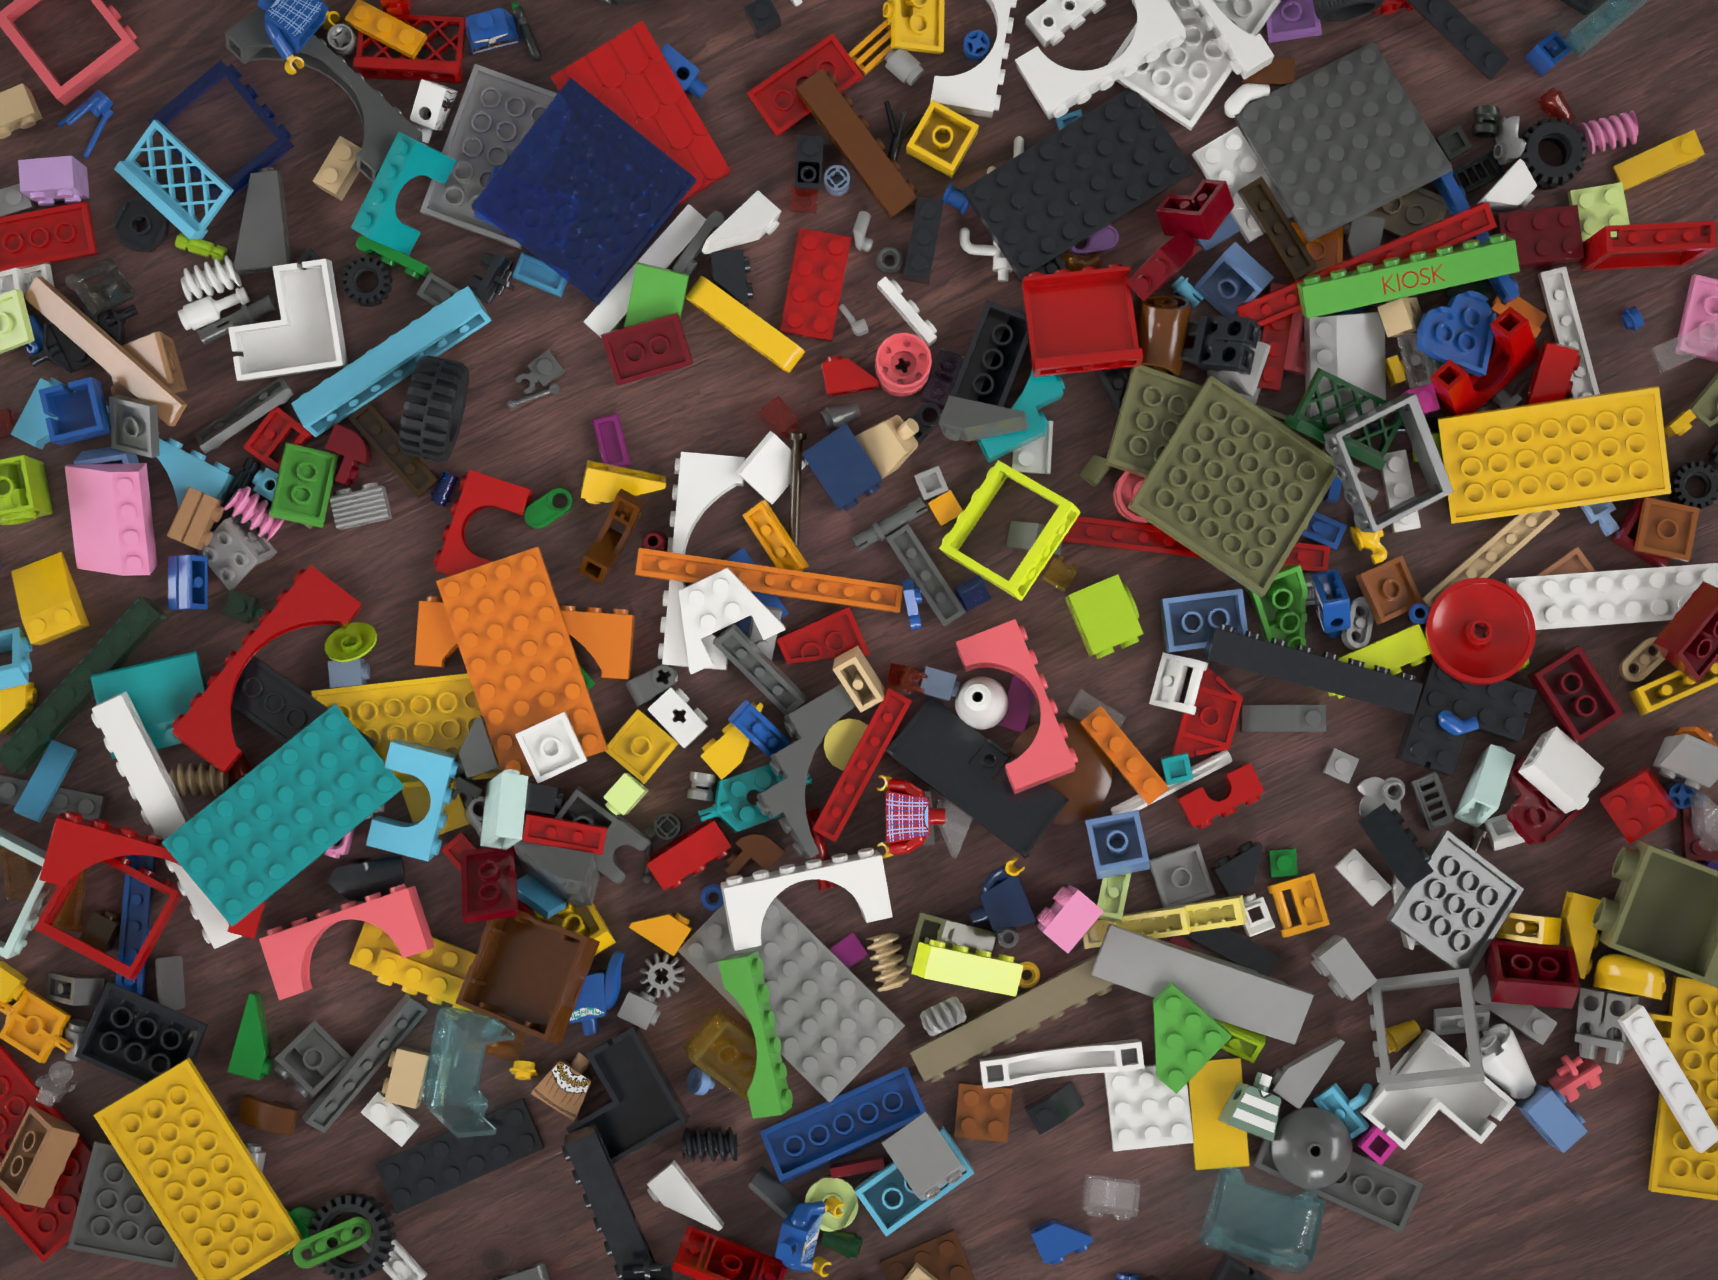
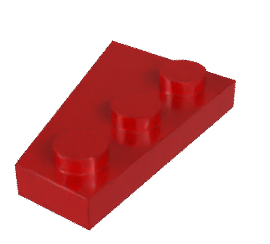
(823, 638)

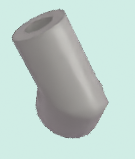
(859, 231)

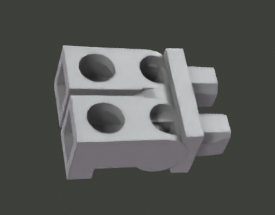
(1599, 1025)

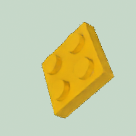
(641, 746)

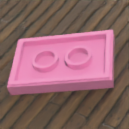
(1700, 308)

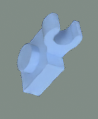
(1601, 513)

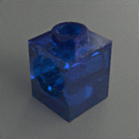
(973, 593)

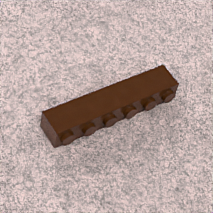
(856, 143)

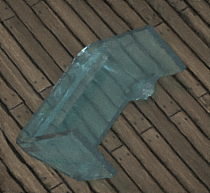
(456, 1068)

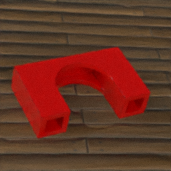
(1512, 354)
(478, 493)

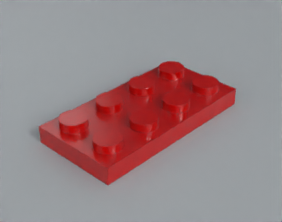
(777, 97)
(47, 236)
(815, 284)

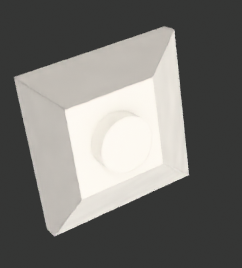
(1511, 189)

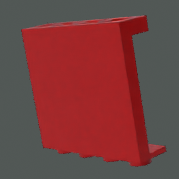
(1080, 320)

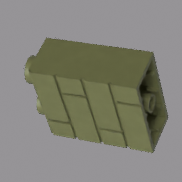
(1663, 912)

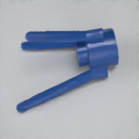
(97, 104)

